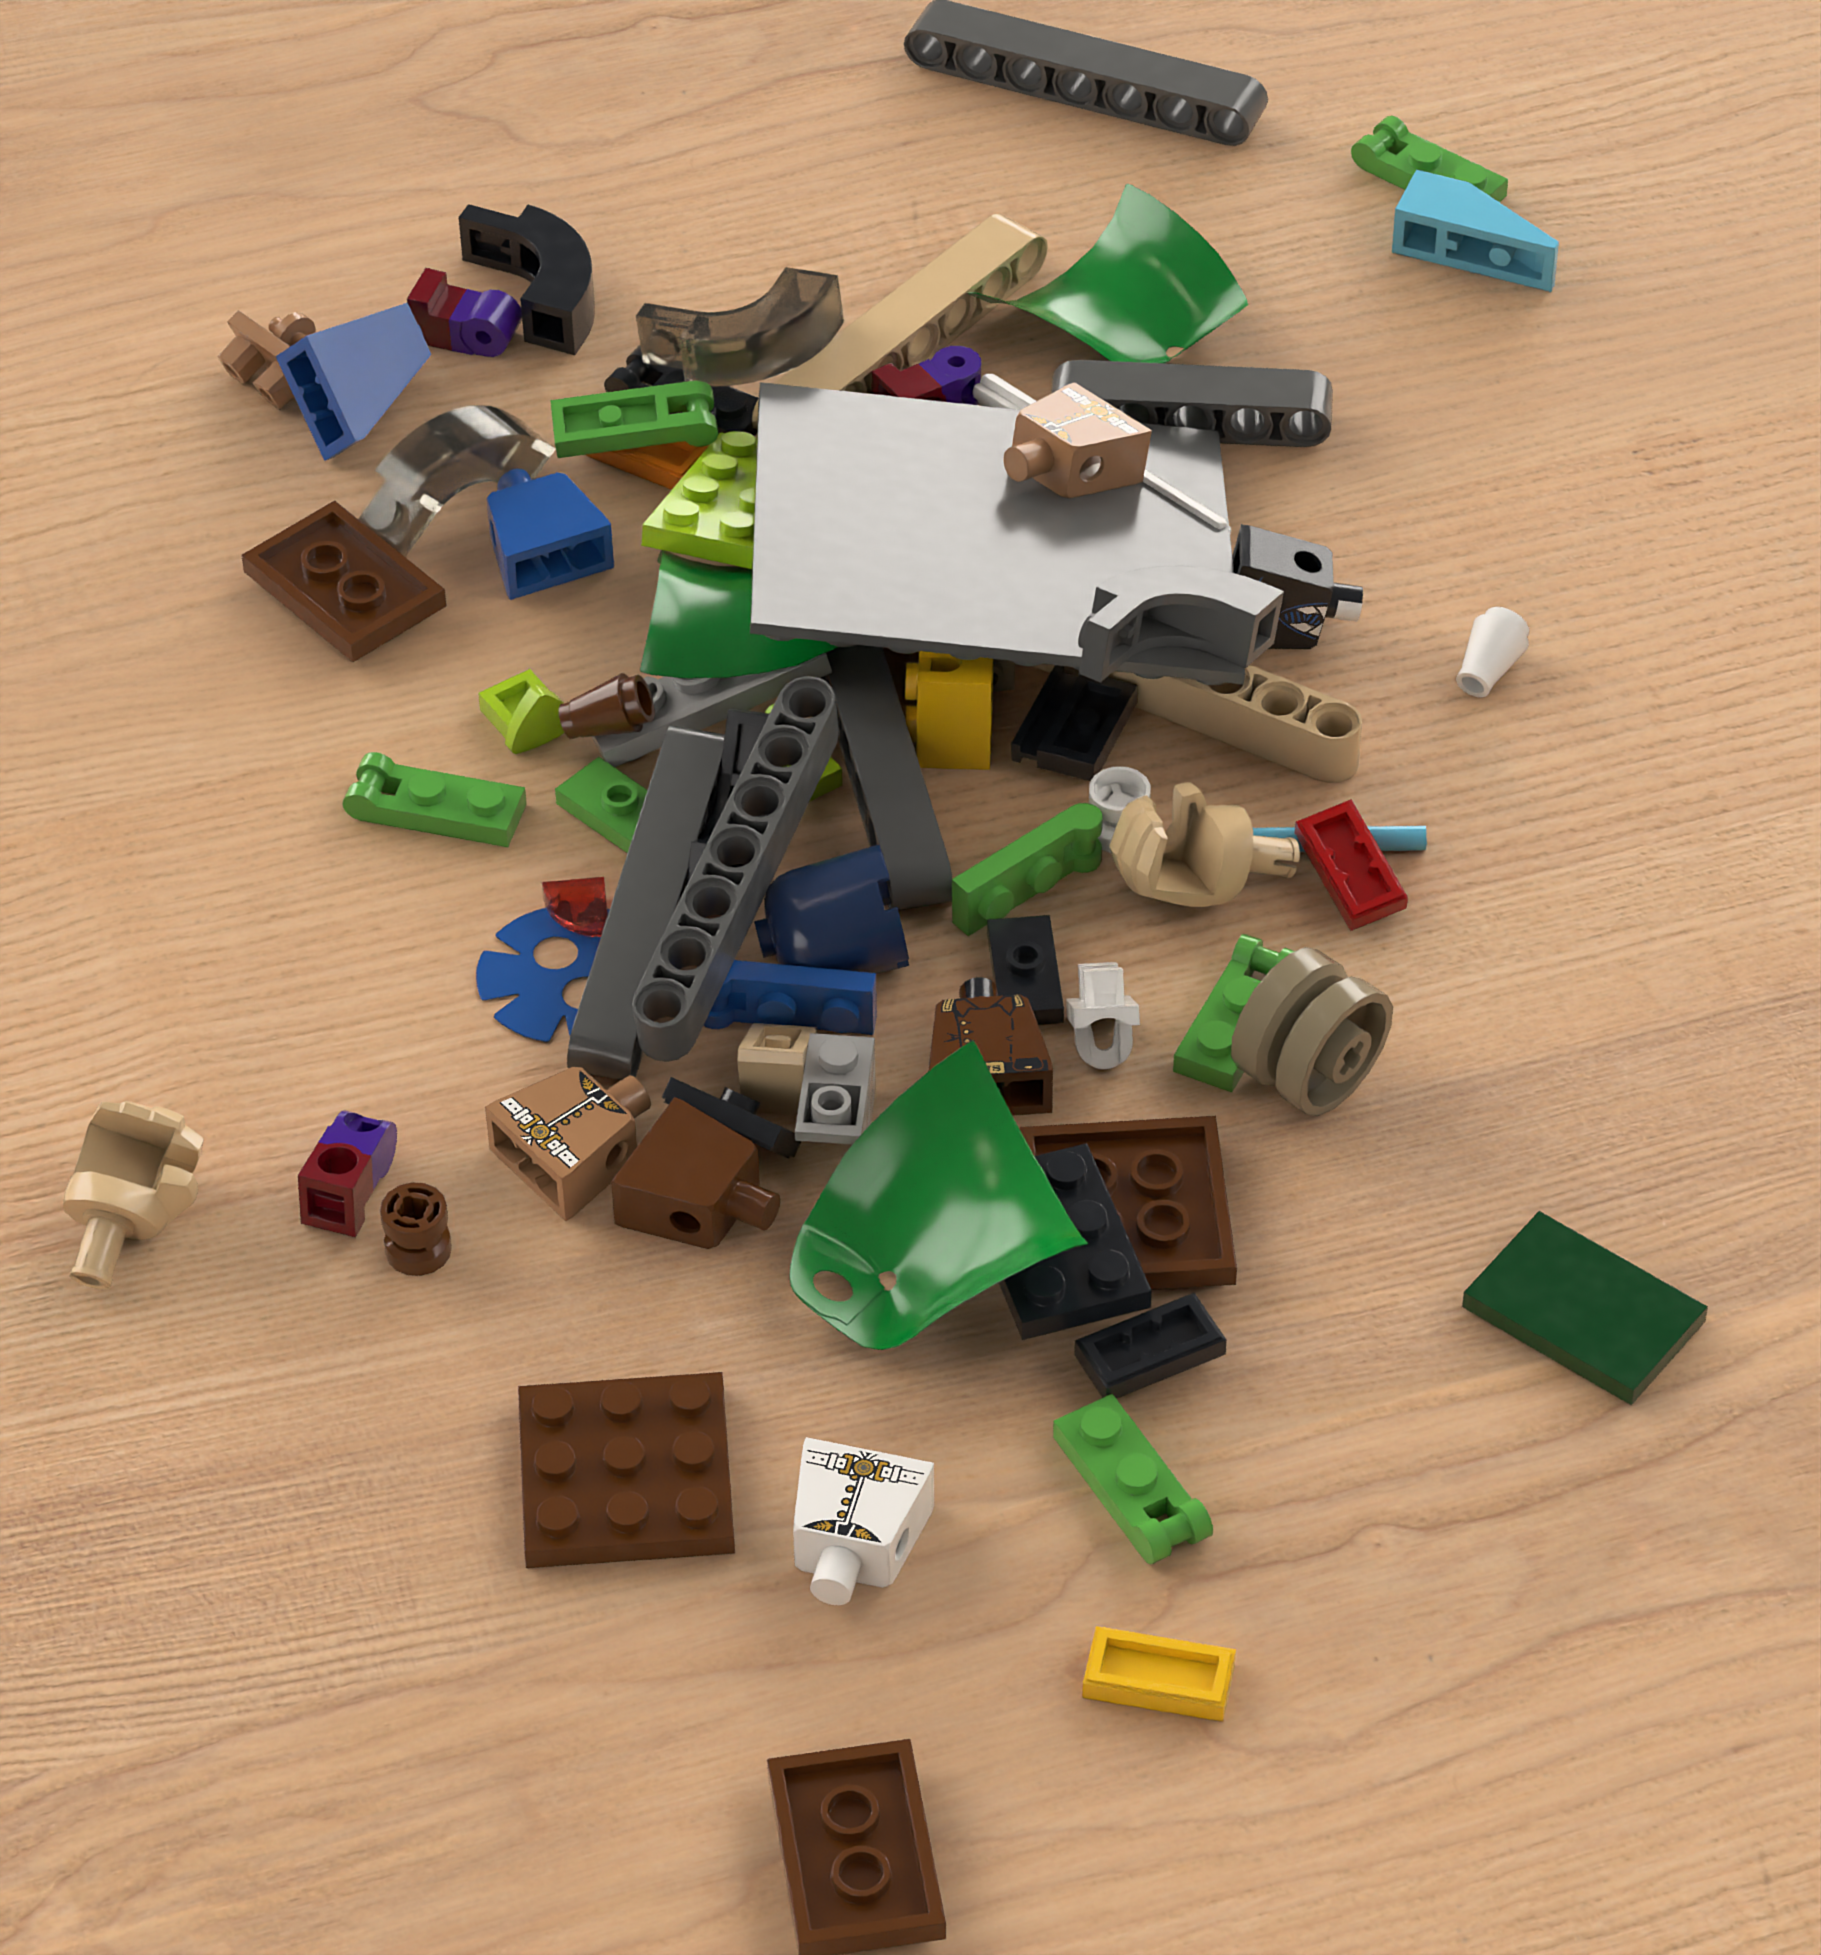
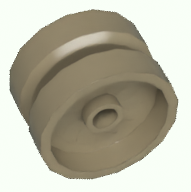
(1311, 1031)

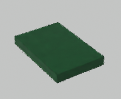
(1585, 1307)

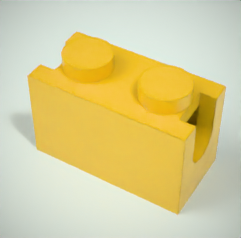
(951, 711)

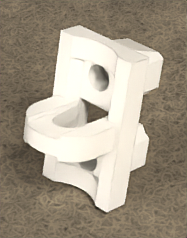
(1099, 998)

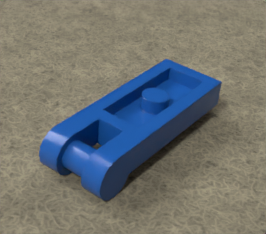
(796, 997)

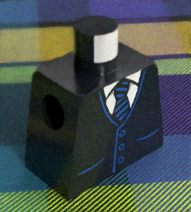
(1306, 578)

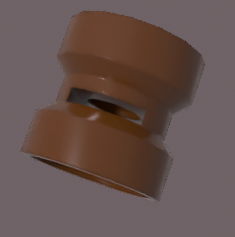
(415, 1229)

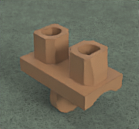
(258, 347)

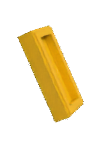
(1159, 1673)

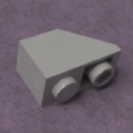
(836, 1089)

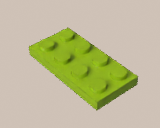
(711, 505)

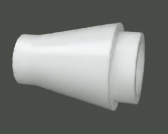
(1493, 647)

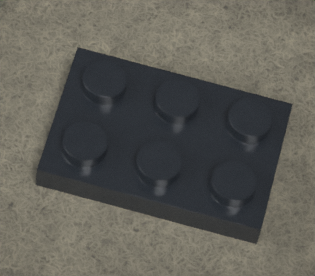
(1089, 1279)

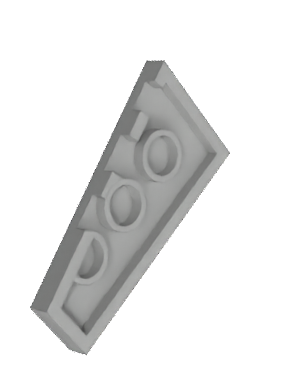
(699, 704)

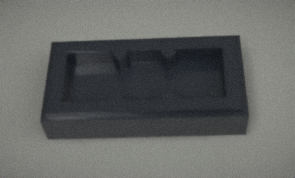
(1027, 964)
(737, 1114)
(1150, 1347)

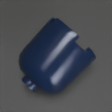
(834, 916)

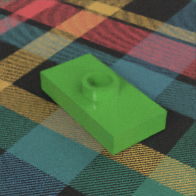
(604, 801)

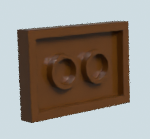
(344, 581)
(856, 1849)

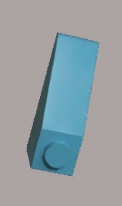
(1470, 231)

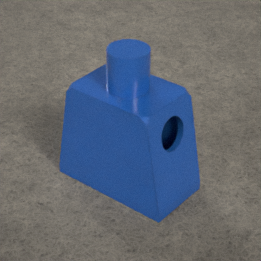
(546, 532)

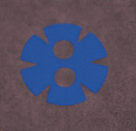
(540, 989)

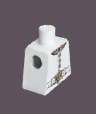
(857, 1516)

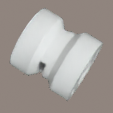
(1111, 792)

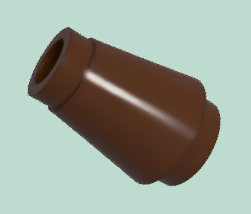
(609, 708)

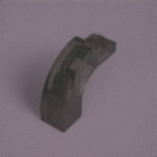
(748, 342)
(442, 460)

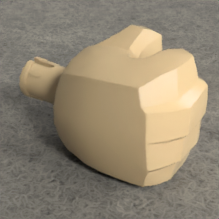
(1201, 854)
(128, 1182)

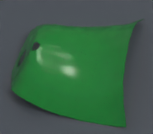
(1140, 286)
(704, 625)
(936, 1197)

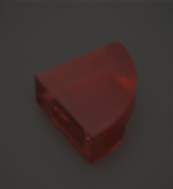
(577, 904)

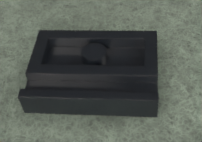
(1074, 723)

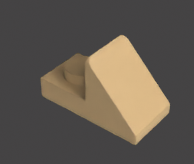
(773, 1066)

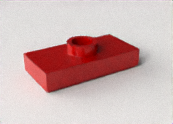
(1351, 865)

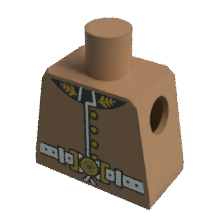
(1077, 444)
(567, 1135)

